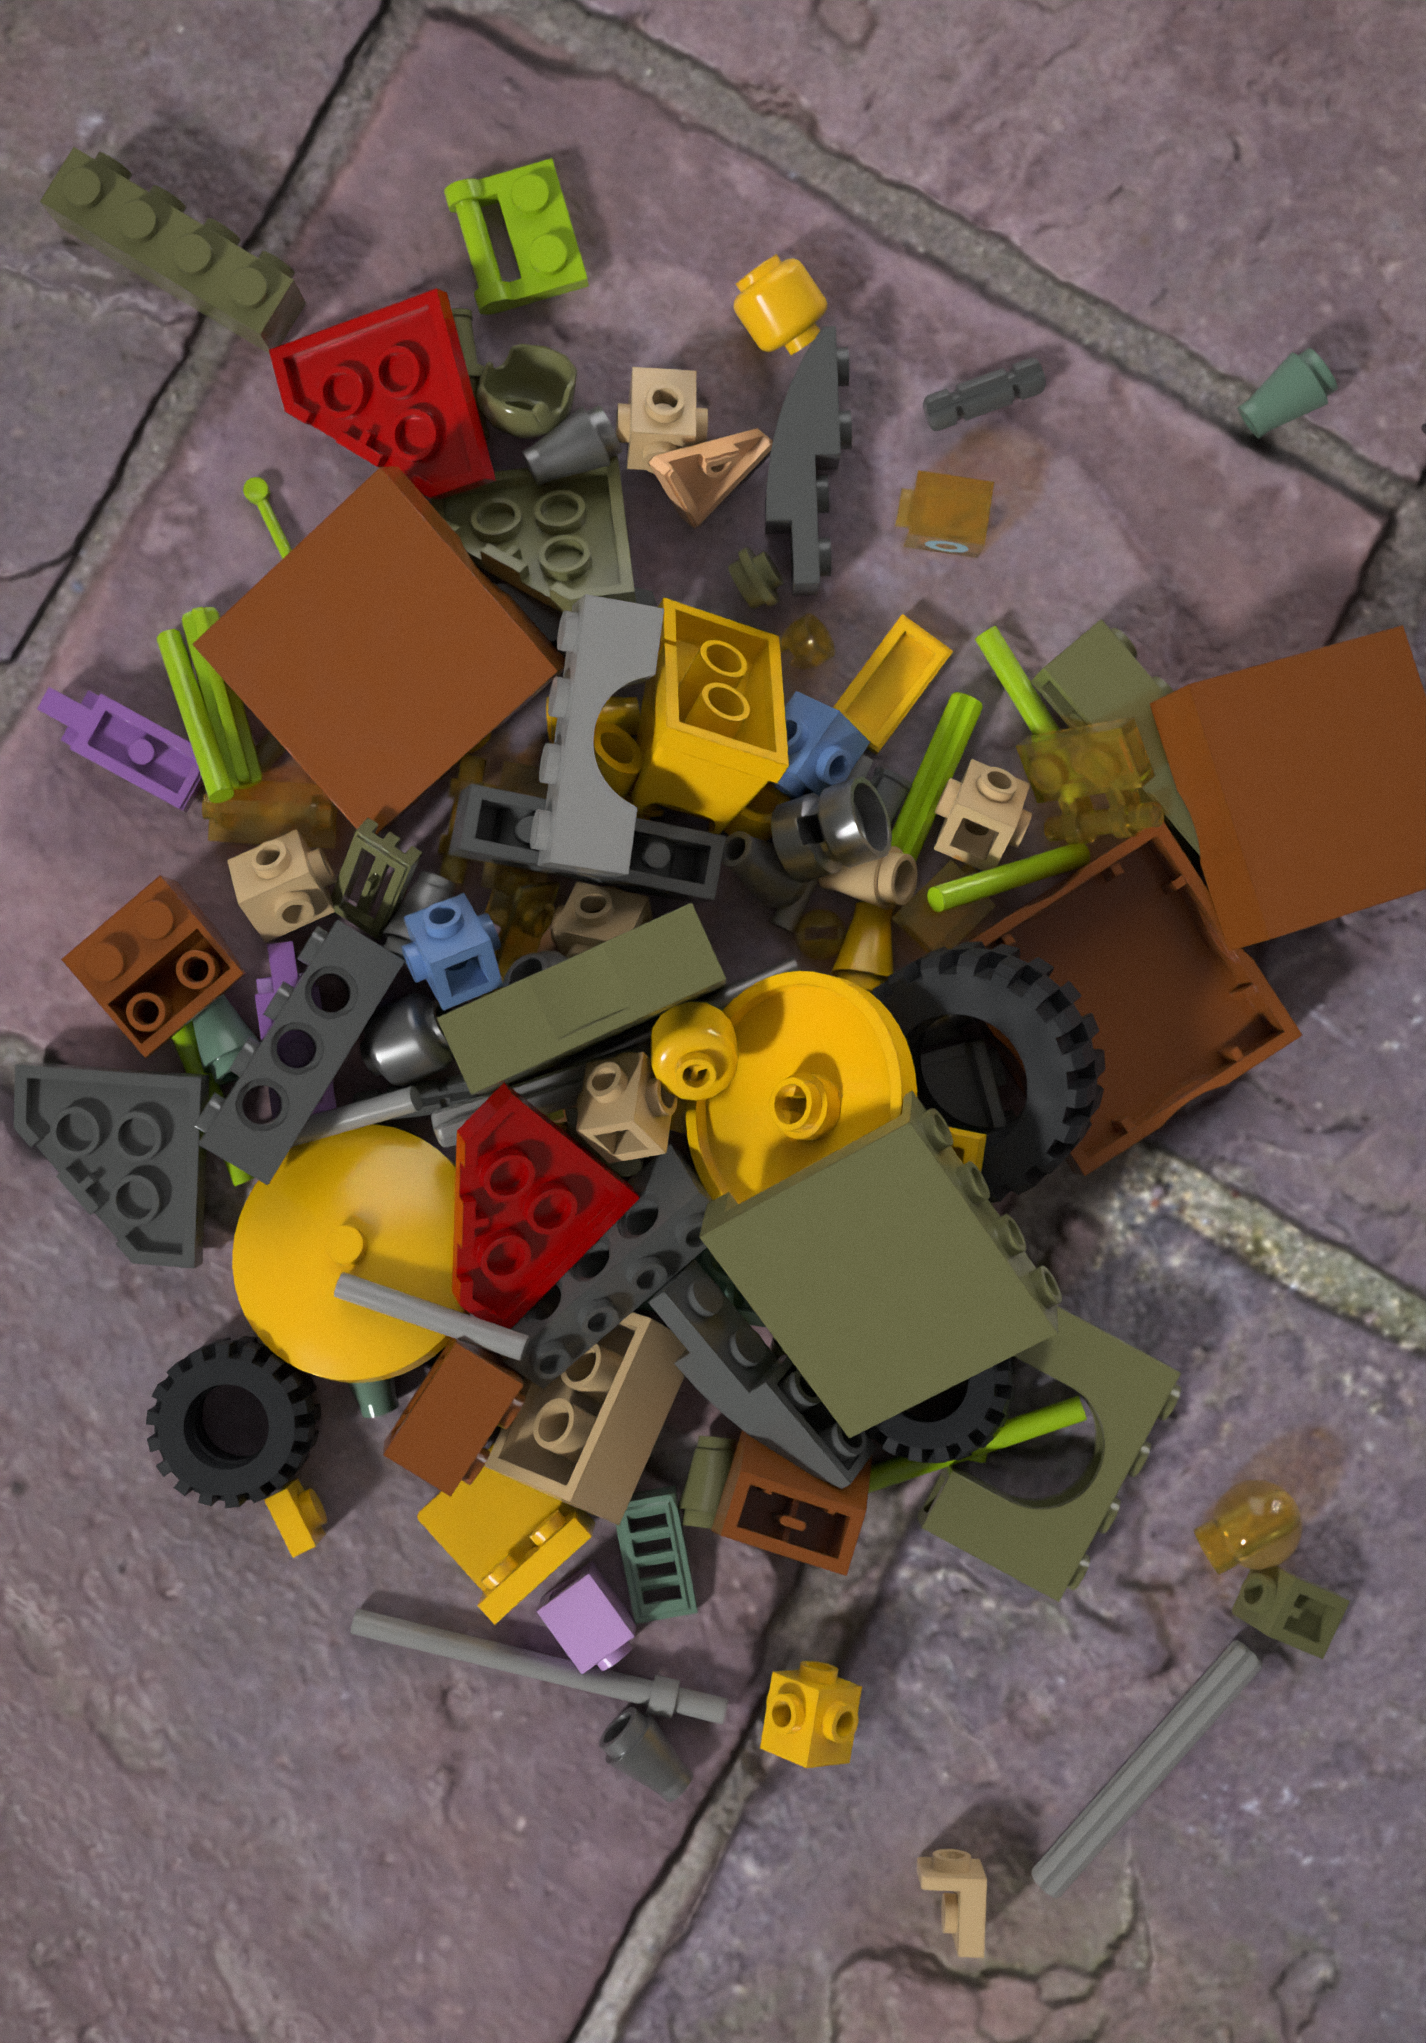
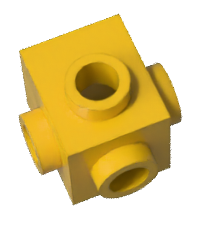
(811, 1715)

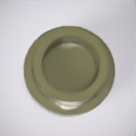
(756, 578)

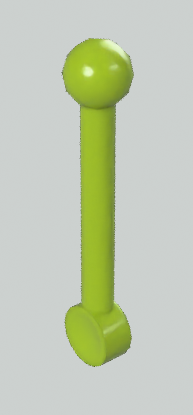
(258, 493)

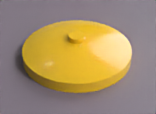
(810, 1077)
(357, 1206)

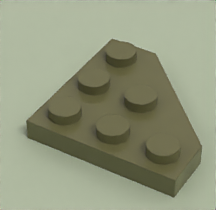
(548, 537)

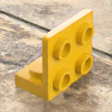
(505, 1536)

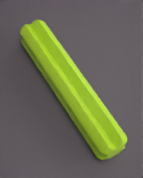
(223, 707)
(934, 772)

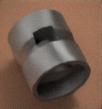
(831, 830)

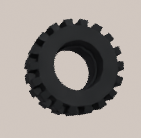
(959, 1433)
(193, 1455)

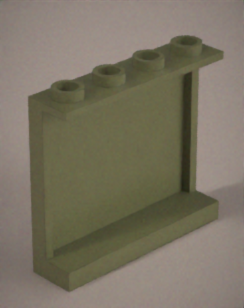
(885, 1270)

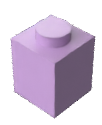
(588, 1620)

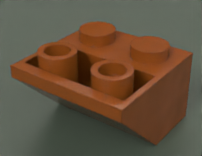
(155, 964)
(454, 1415)
(789, 1510)

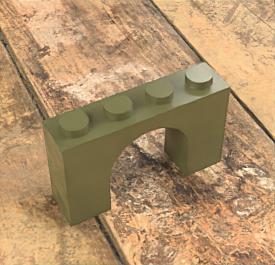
(1048, 1536)

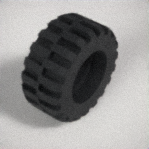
(1040, 1025)

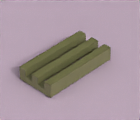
(386, 855)

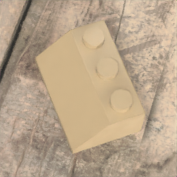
(596, 1421)

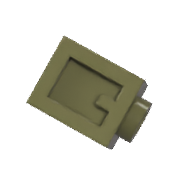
(1290, 1609)

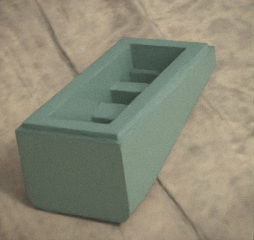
(648, 1504)

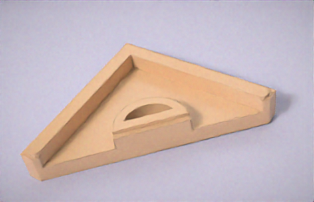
(707, 472)

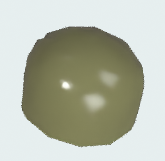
(528, 391)

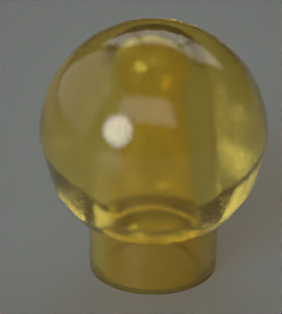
(1251, 1527)

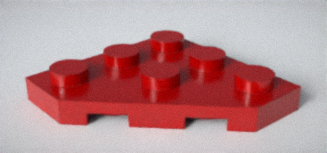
(392, 393)
(524, 1207)

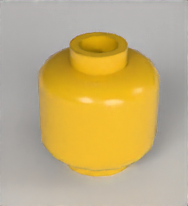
(780, 305)
(694, 1051)

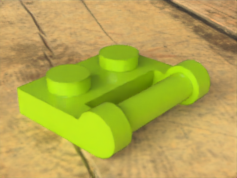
(537, 231)

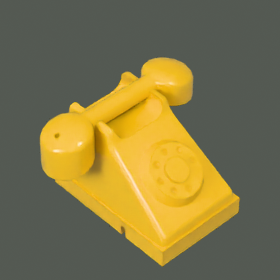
(705, 726)

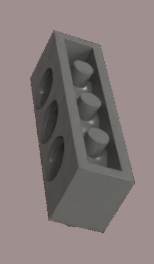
(664, 857)
(367, 974)
(619, 1270)

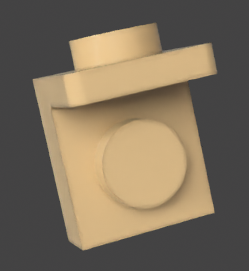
(964, 1909)

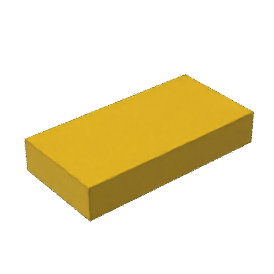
(892, 681)

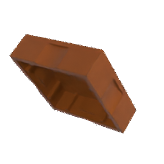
(380, 651)
(1304, 783)
(1160, 982)

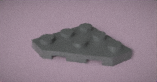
(124, 1151)

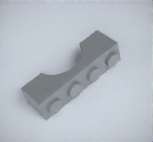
(584, 820)

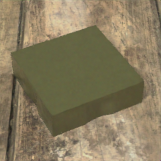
(582, 1001)

